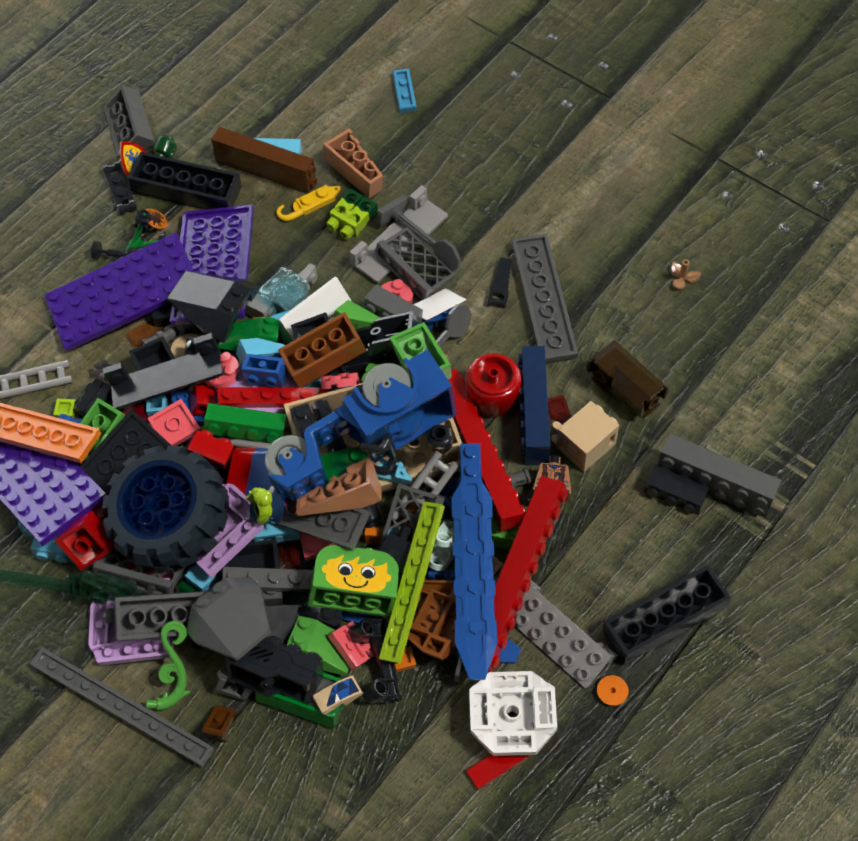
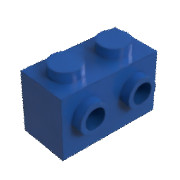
(264, 370)

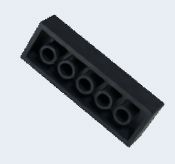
(184, 182)
(666, 614)

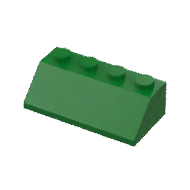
(244, 423)

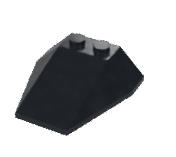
(212, 301)

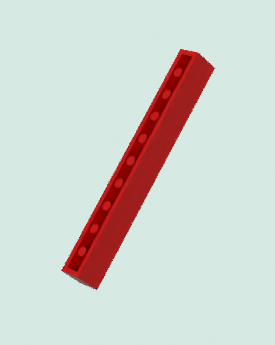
(505, 500)
(524, 557)

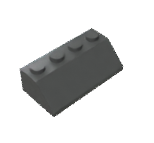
(128, 118)

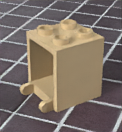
(586, 435)

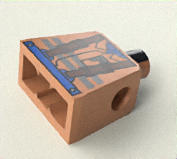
(555, 471)

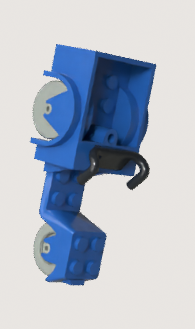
(382, 423)

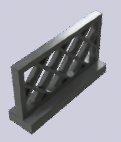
(404, 269)
(435, 499)
(146, 583)

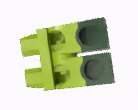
(351, 214)

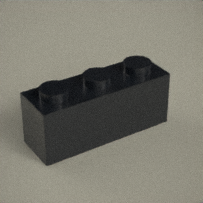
(676, 489)

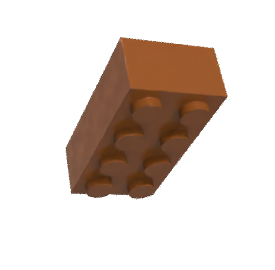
(322, 350)

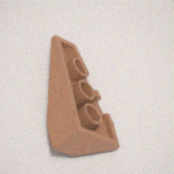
(351, 490)

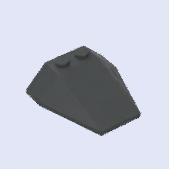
(230, 618)

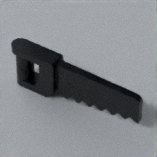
(500, 284)

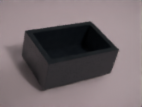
(152, 354)
(256, 555)

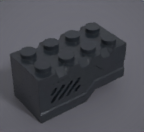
(378, 343)
(278, 669)

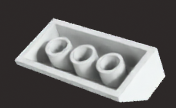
(323, 300)

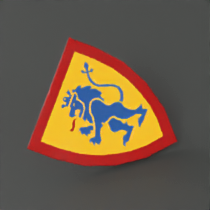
(128, 155)

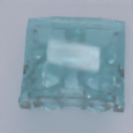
(285, 289)

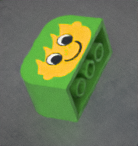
(354, 581)

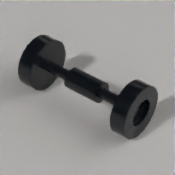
(96, 250)

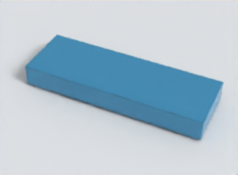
(404, 90)

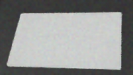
(439, 303)

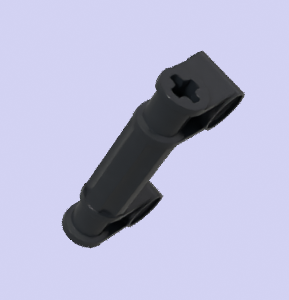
(386, 687)

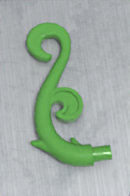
(176, 665)

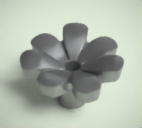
(99, 368)

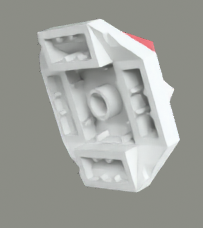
(518, 693)

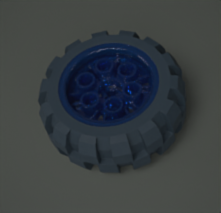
(133, 502)

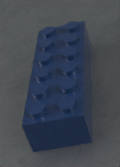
(534, 406)

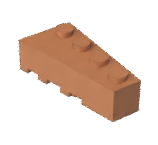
(353, 163)

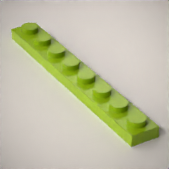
(411, 583)

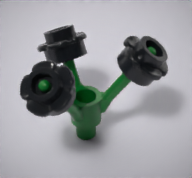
(142, 221)

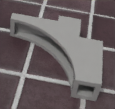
(265, 308)

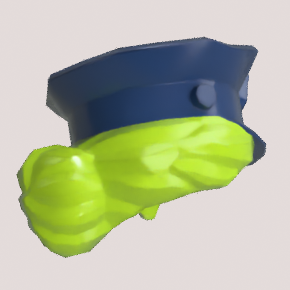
(266, 505)

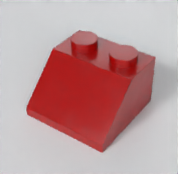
(214, 450)
(85, 540)

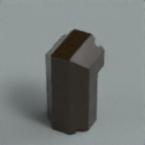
(627, 379)

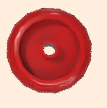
(493, 384)

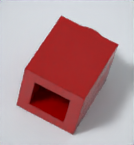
(200, 397)

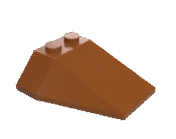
(434, 619)

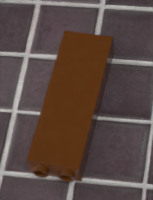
(264, 160)

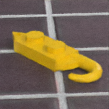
(310, 202)

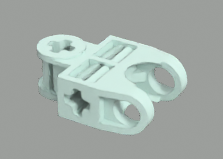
(443, 547)

